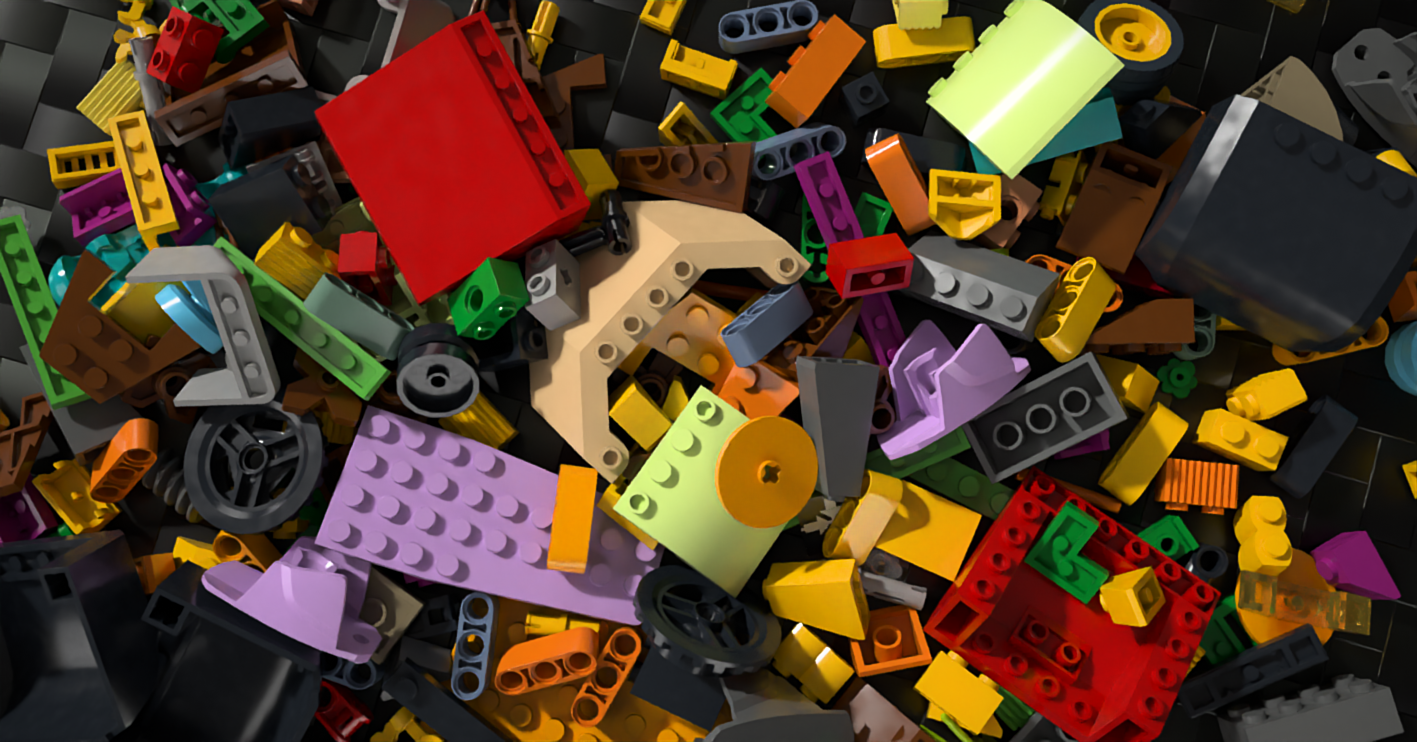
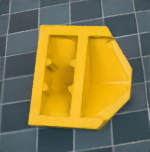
(964, 202)

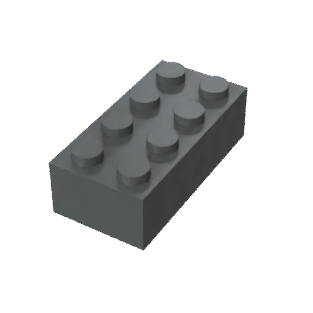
(1045, 418)
(1335, 712)

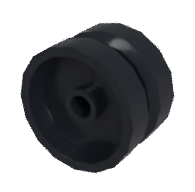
(437, 370)

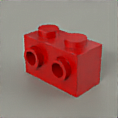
(184, 50)
(367, 265)
(869, 265)

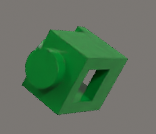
(1174, 532)

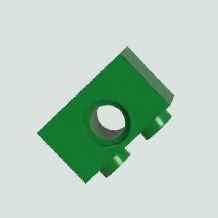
(488, 299)

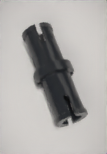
(615, 222)

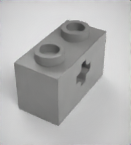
(552, 285)

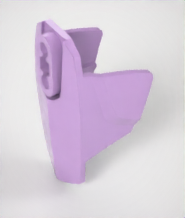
(945, 388)
(306, 596)

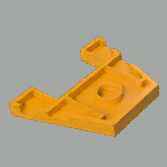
(691, 338)

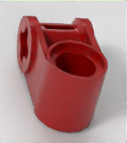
(340, 709)

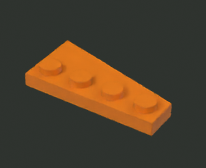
(759, 390)

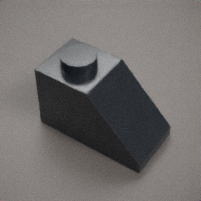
(1155, 125)

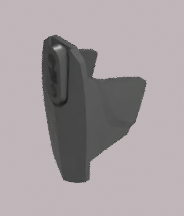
(1385, 102)
(775, 711)

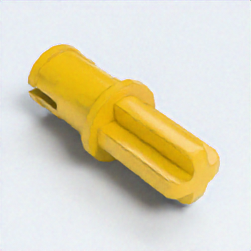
(542, 29)

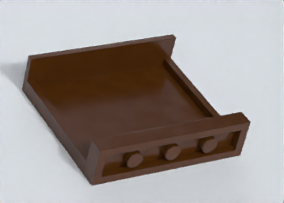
(259, 68)

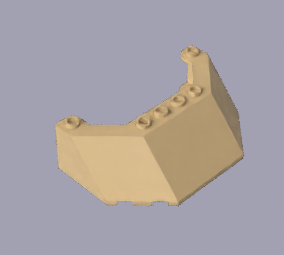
(626, 300)

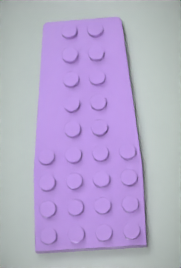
(473, 521)

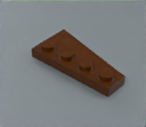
(695, 173)

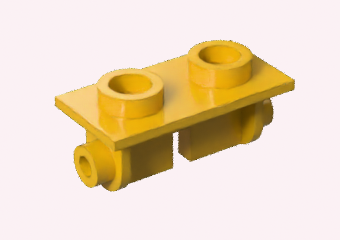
(1070, 173)

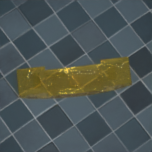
(1303, 604)

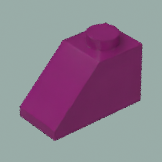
(1355, 566)

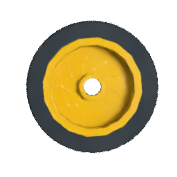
(1142, 39)

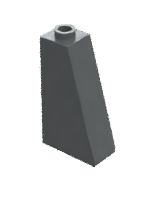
(837, 416)
(87, 423)

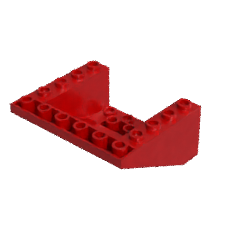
(453, 158)
(1054, 649)

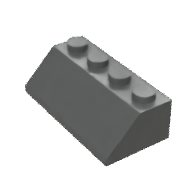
(980, 284)

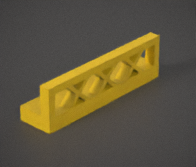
(143, 176)

